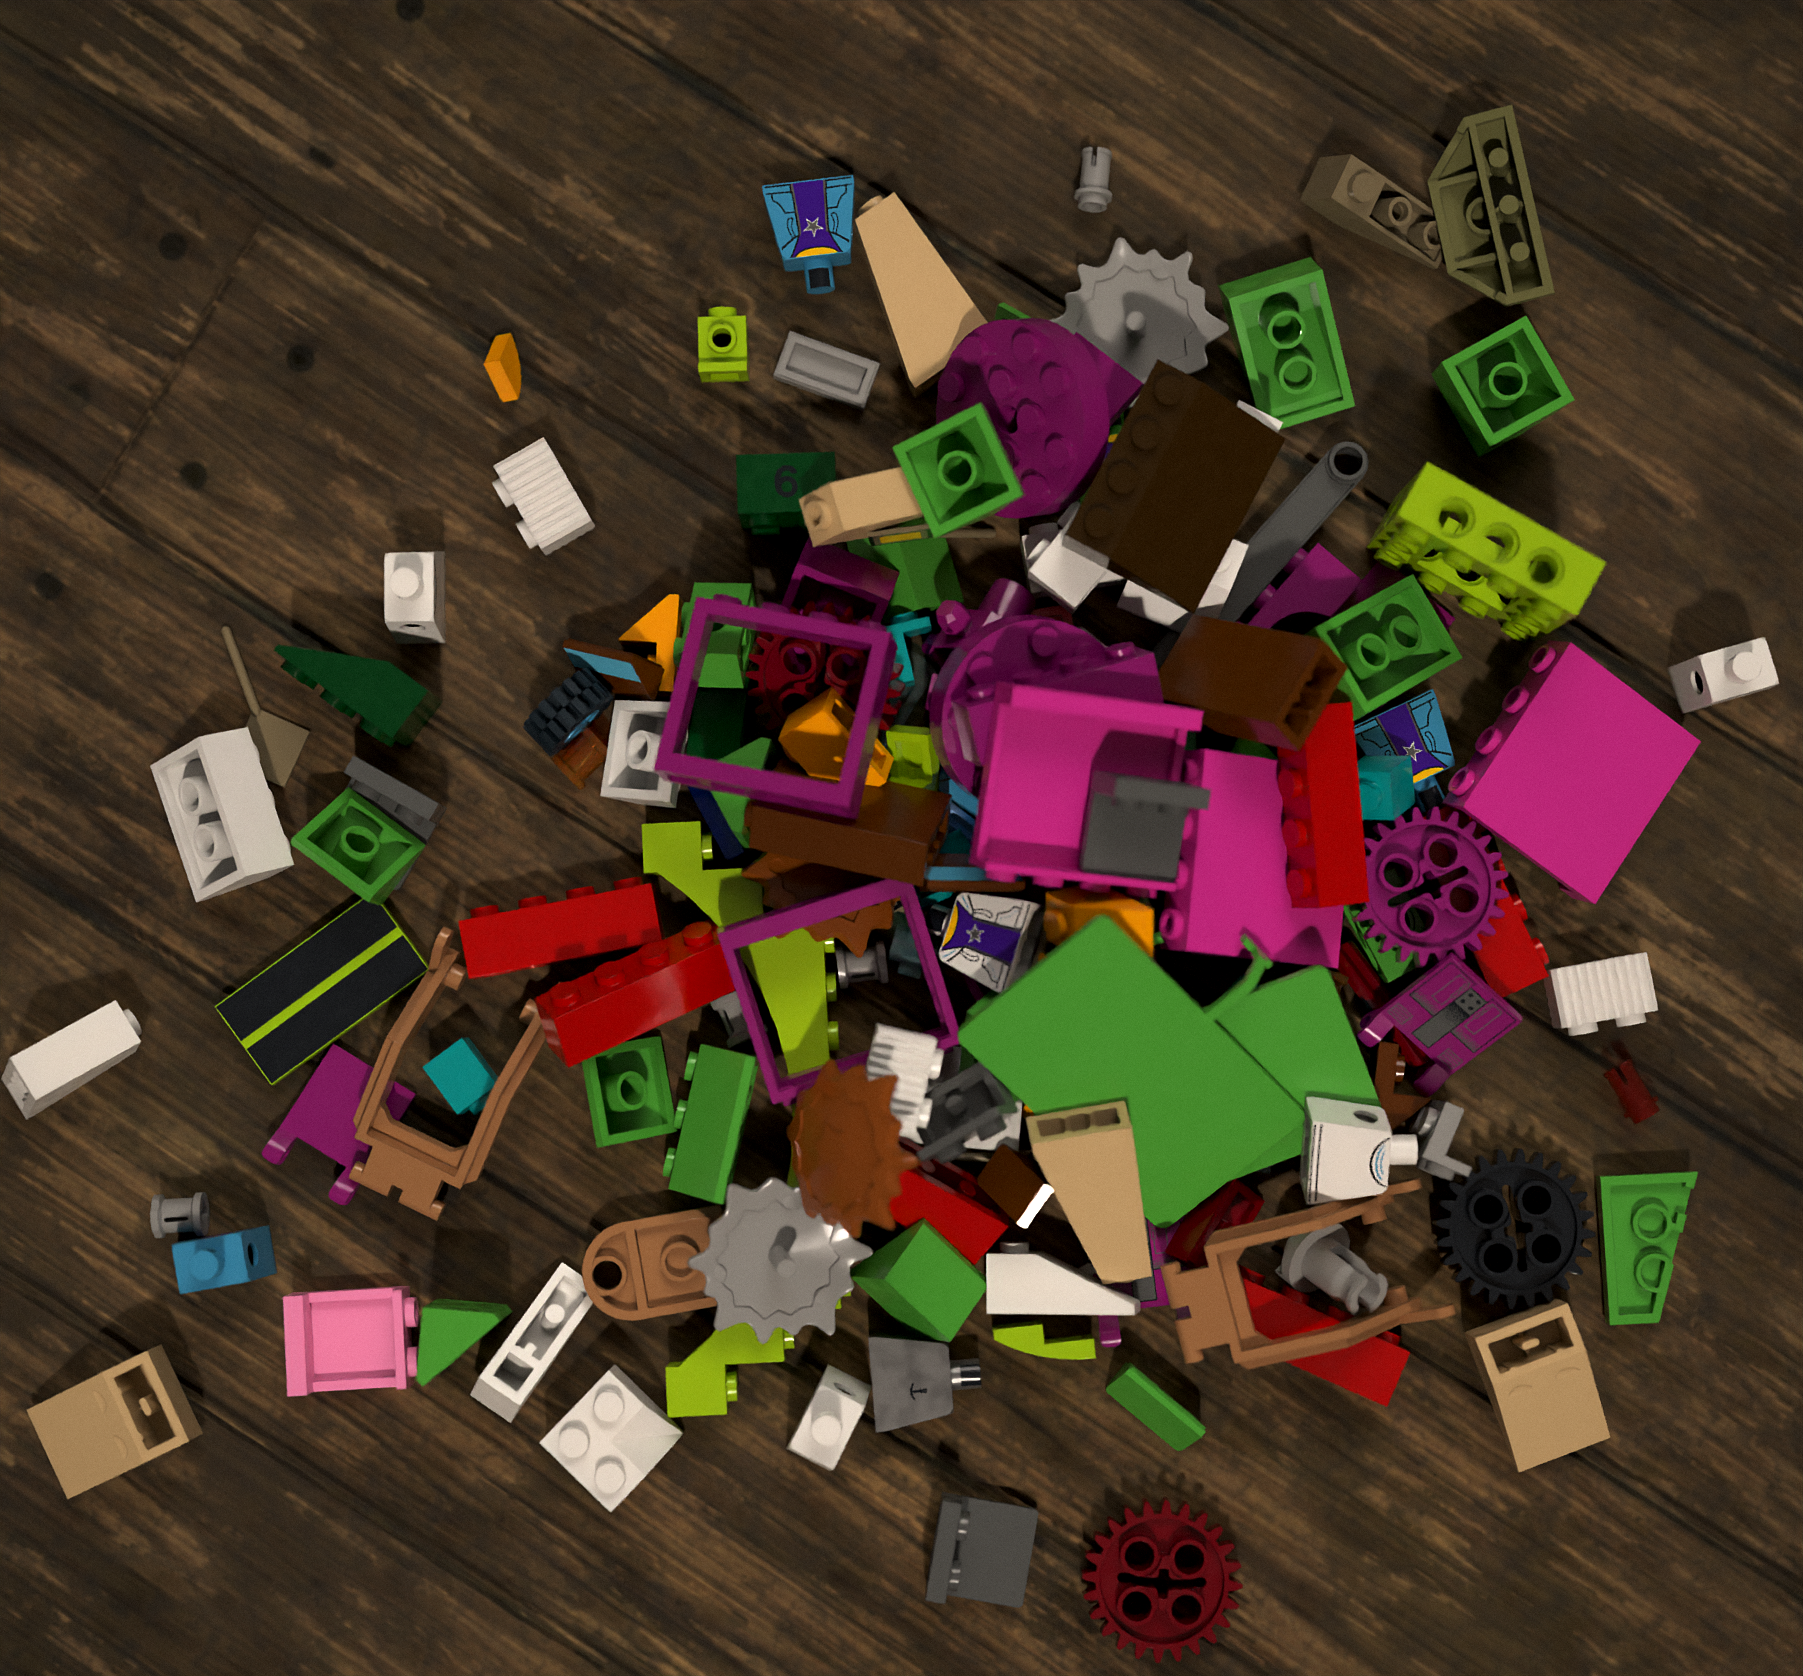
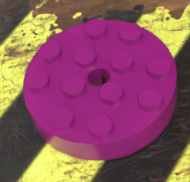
(1042, 404)
(990, 656)

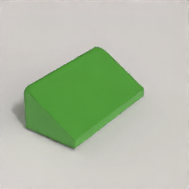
(1155, 1407)

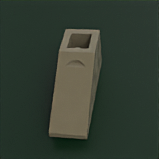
(1374, 208)

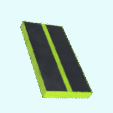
(322, 989)

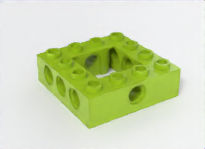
(1540, 592)

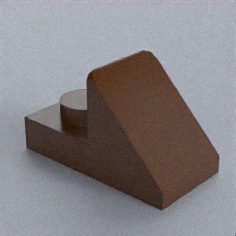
(1385, 1070)
(1015, 1183)

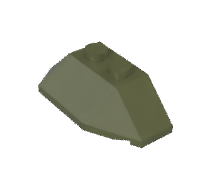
(1490, 211)

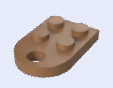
(652, 1264)

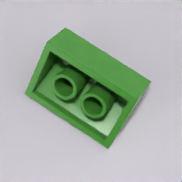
(711, 1122)

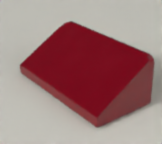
(1226, 1207)

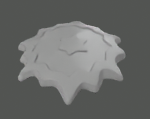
(1143, 312)
(775, 1262)

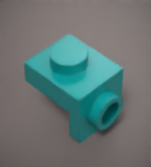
(903, 627)

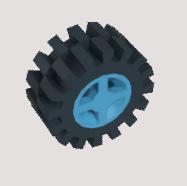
(568, 711)

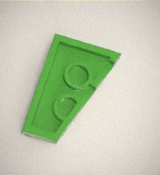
(1638, 1240)

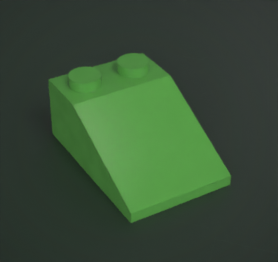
(1288, 342)
(1387, 646)

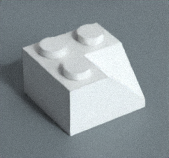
(612, 1438)

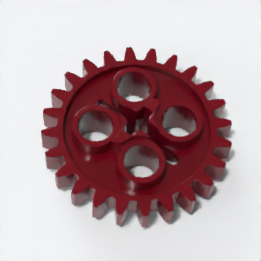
(782, 672)
(1157, 1625)

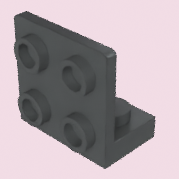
(396, 800)
(1137, 825)
(981, 1550)

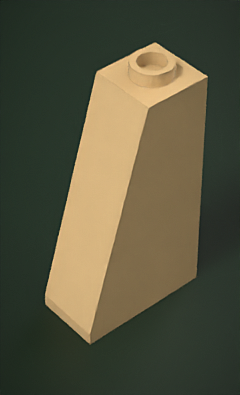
(916, 291)
(860, 505)
(1096, 1179)

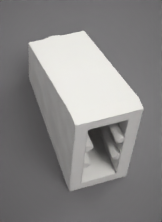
(71, 1058)

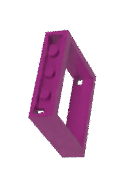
(760, 784)
(811, 912)

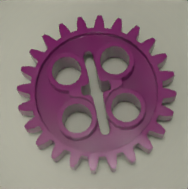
(1444, 926)

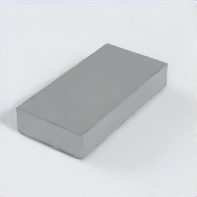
(826, 371)

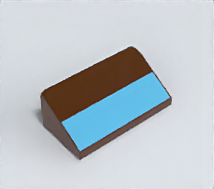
(616, 669)
(956, 874)

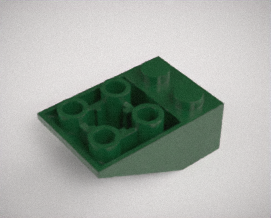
(385, 696)

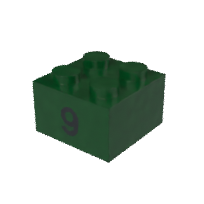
(772, 487)

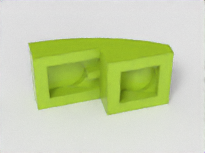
(914, 757)
(1029, 1338)

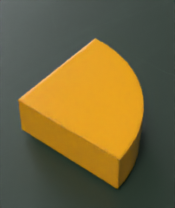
(504, 367)

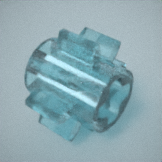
(905, 953)

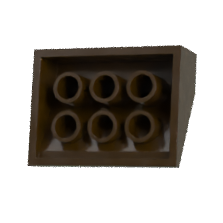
(1174, 487)

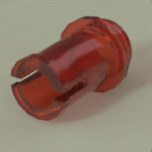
(1634, 1094)

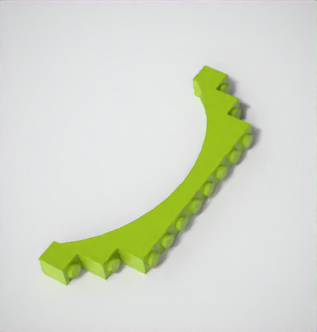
(797, 994)

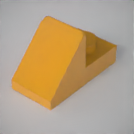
(659, 630)

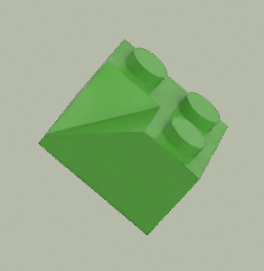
(1502, 386)

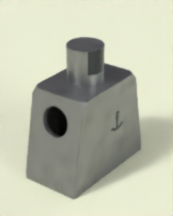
(915, 1379)

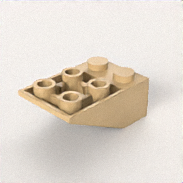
(1539, 1383)
(114, 1421)

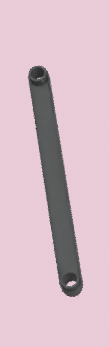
(1284, 534)

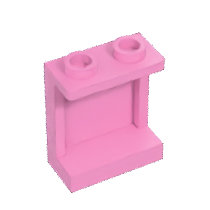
(350, 1339)

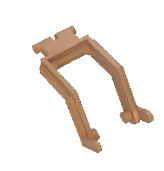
(405, 1155)
(1222, 1309)

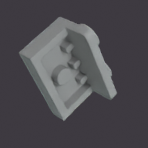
(1434, 1131)

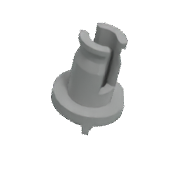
(1325, 1263)

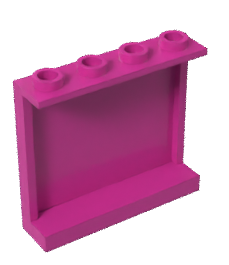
(1572, 769)
(1042, 777)
(1237, 871)

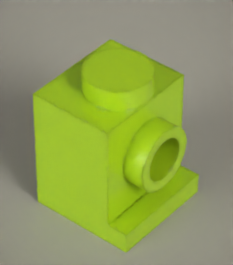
(727, 362)

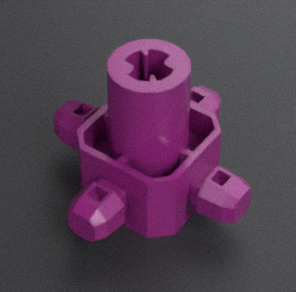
(1001, 601)

